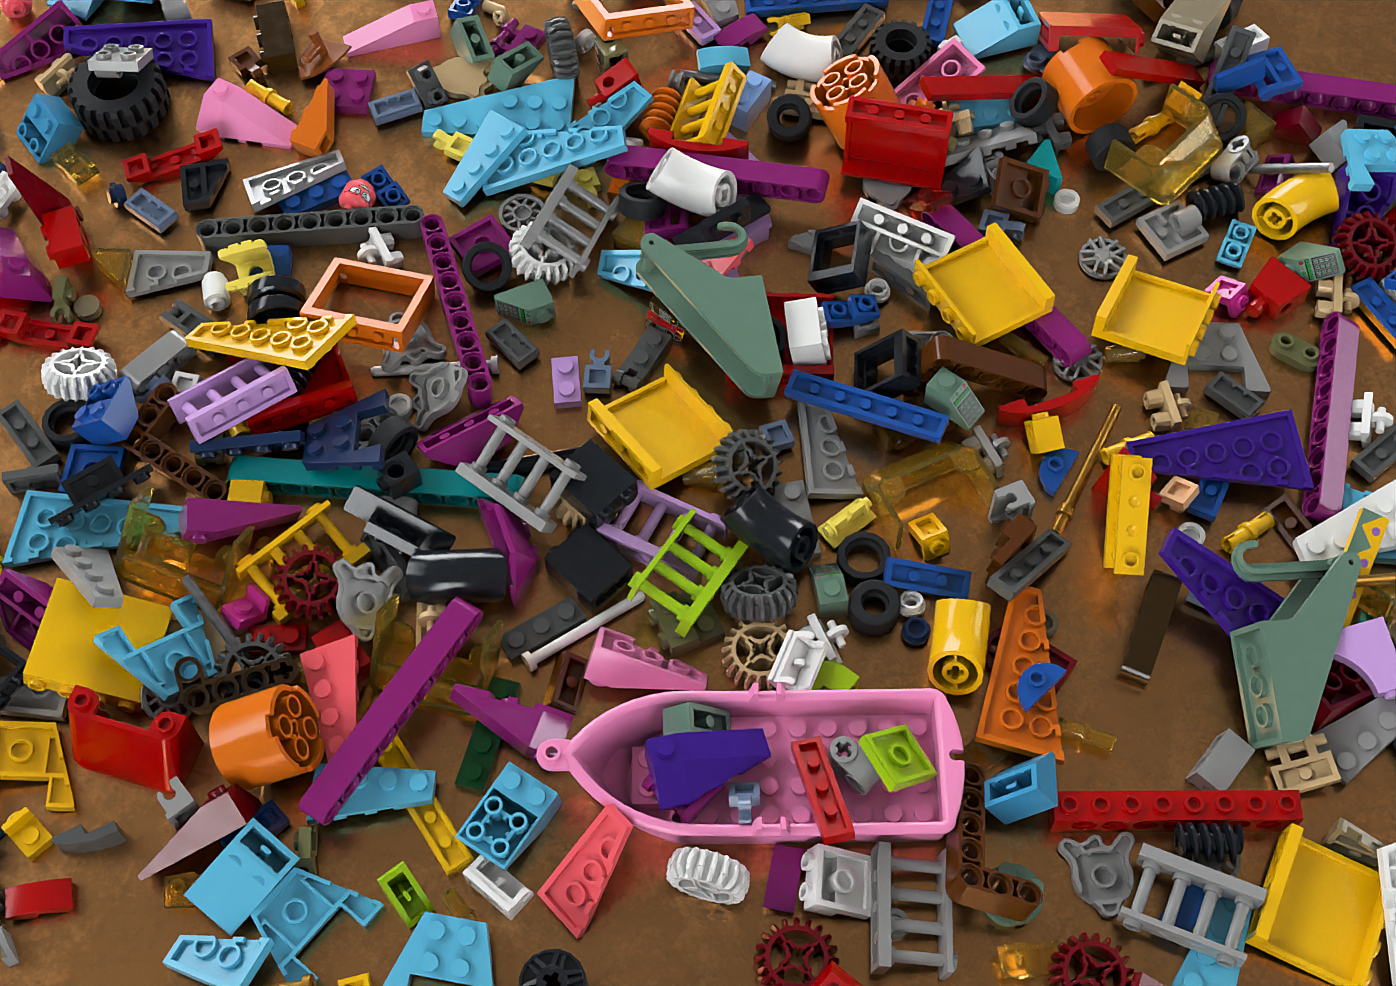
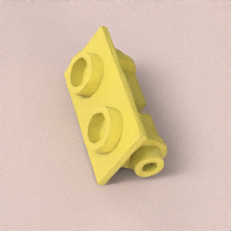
(847, 521)

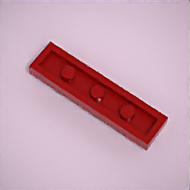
(822, 790)

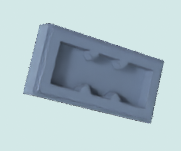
(395, 106)
(151, 210)

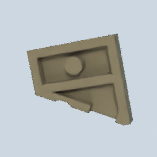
(1352, 843)

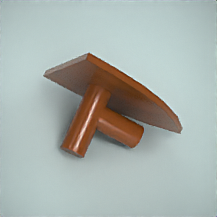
(320, 55)

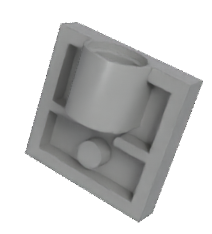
(114, 60)
(1173, 229)

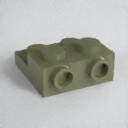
(704, 631)

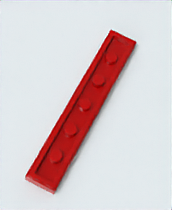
(1150, 69)
(972, 87)

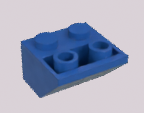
(107, 413)

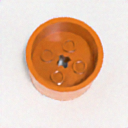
(844, 78)
(1086, 88)
(266, 737)

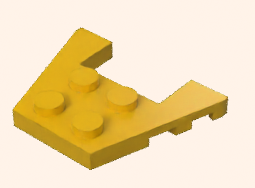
(35, 754)

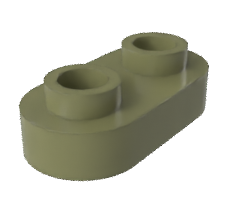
(1294, 352)

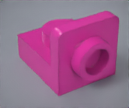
(1233, 293)
(247, 610)

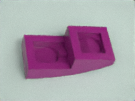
(744, 30)
(783, 878)

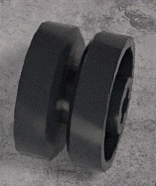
(275, 298)

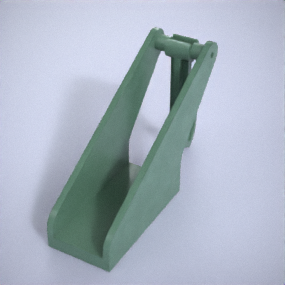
(719, 311)
(1289, 657)

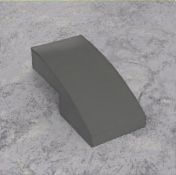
(81, 841)

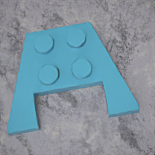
(1367, 152)
(156, 661)
(300, 910)
(447, 951)

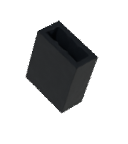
(604, 489)
(588, 567)

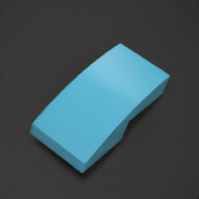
(714, 58)
(1236, 244)

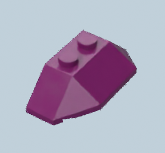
(468, 436)
(511, 537)
(22, 605)

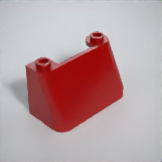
(129, 751)

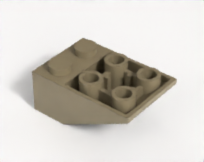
(1189, 28)

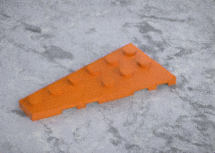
(1002, 719)

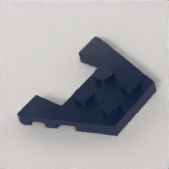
(336, 438)

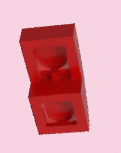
(38, 898)

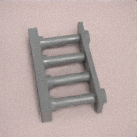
(548, 217)
(497, 486)
(1214, 885)
(885, 923)

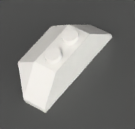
(902, 236)

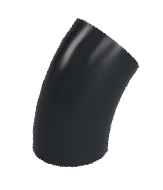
(771, 529)
(461, 573)

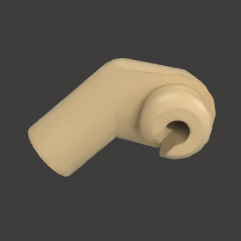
(499, 12)

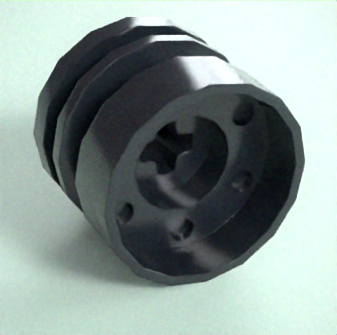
(552, 966)

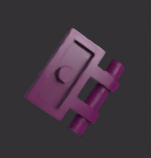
(508, 30)

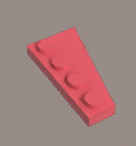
(333, 688)
(585, 871)

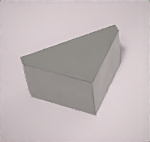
(1329, 147)

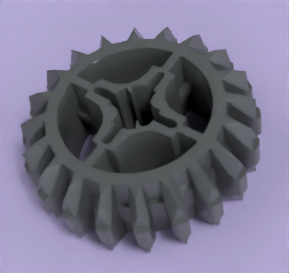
(561, 48)
(761, 470)
(759, 593)
(236, 654)

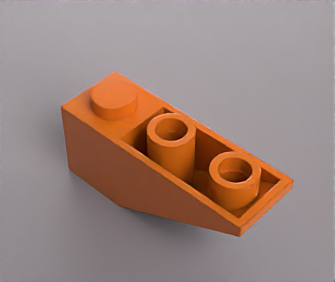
(316, 128)

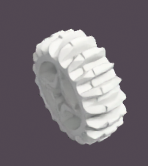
(533, 265)
(76, 372)
(708, 875)

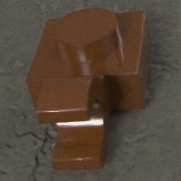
(246, 63)

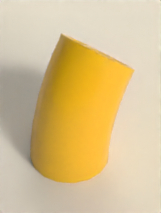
(1295, 204)
(959, 645)

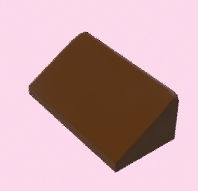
(1288, 518)
(566, 682)

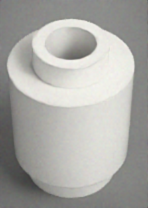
(214, 291)

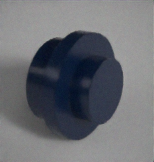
(116, 194)
(916, 631)

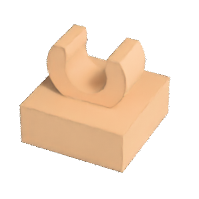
(1179, 493)

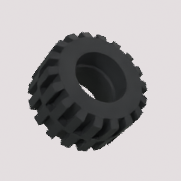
(903, 38)

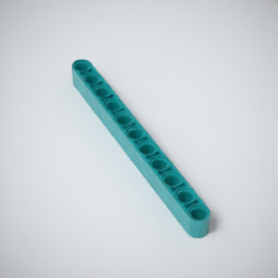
(292, 478)

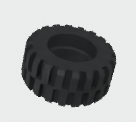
(124, 116)

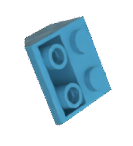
(48, 126)
(1022, 789)

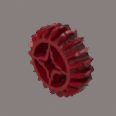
(1373, 237)
(290, 578)
(783, 938)
(1086, 964)

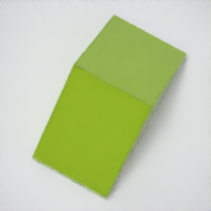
(405, 894)

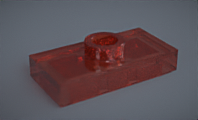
(928, 200)

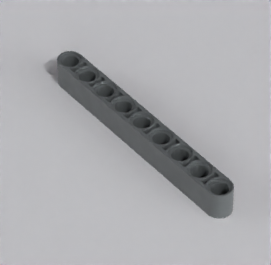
(311, 227)

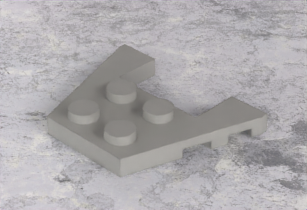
(1223, 350)

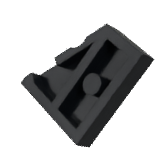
(968, 178)
(202, 183)

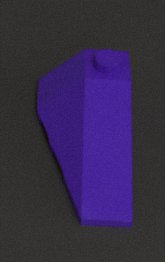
(1352, 202)
(696, 762)

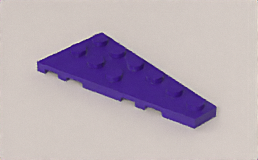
(177, 45)
(1244, 451)
(1216, 585)

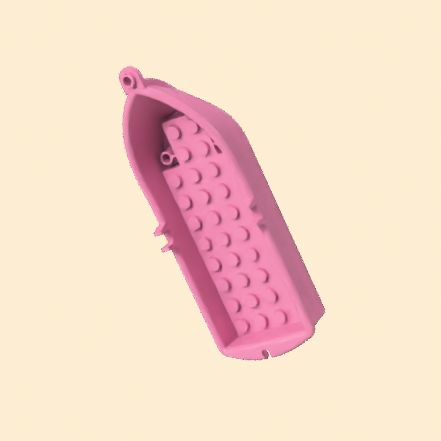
(612, 764)

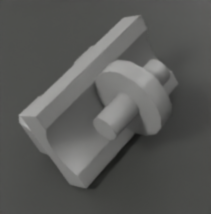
(990, 450)

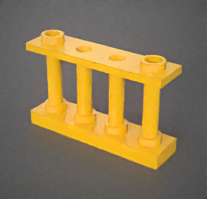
(719, 108)
(317, 513)
(1127, 514)

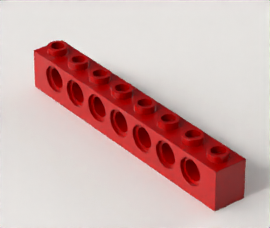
(1161, 809)

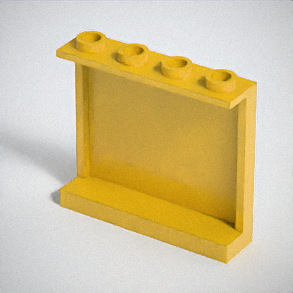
(985, 288)
(1155, 314)
(660, 428)
(68, 657)
(1319, 911)

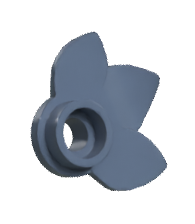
(1037, 59)

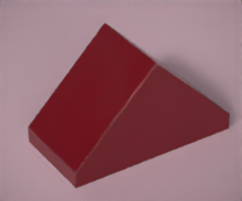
(1296, 126)

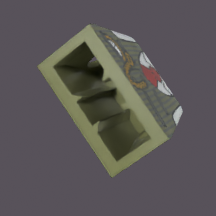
(609, 53)

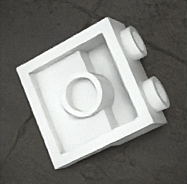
(836, 882)

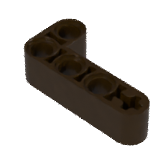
(1150, 626)
(241, 679)

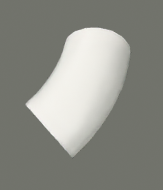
(801, 53)
(692, 184)

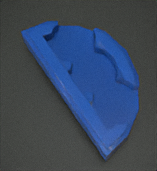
(1055, 469)
(1037, 682)

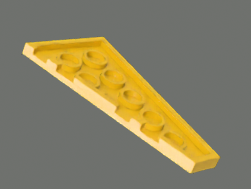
(281, 341)

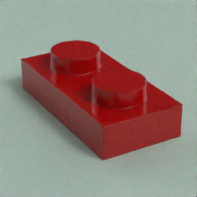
(292, 636)

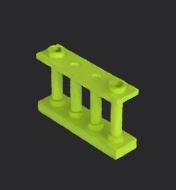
(699, 594)

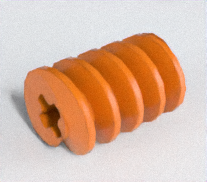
(661, 110)

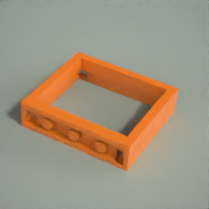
(639, 21)
(370, 331)

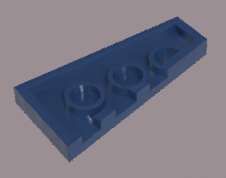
(249, 443)

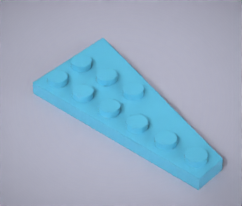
(99, 529)

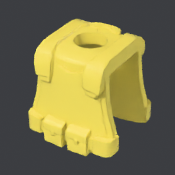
(246, 258)

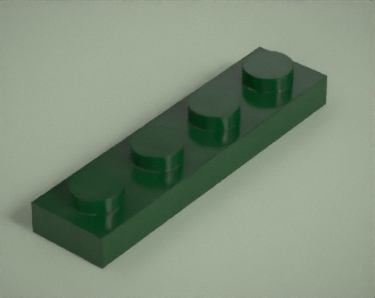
(484, 744)

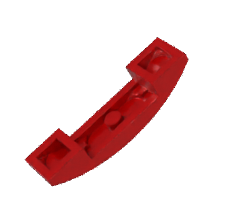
(730, 147)
(167, 165)
(46, 335)
(1017, 412)

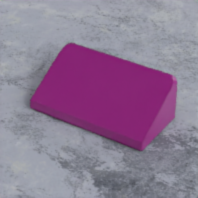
(1270, 181)

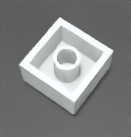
(807, 332)

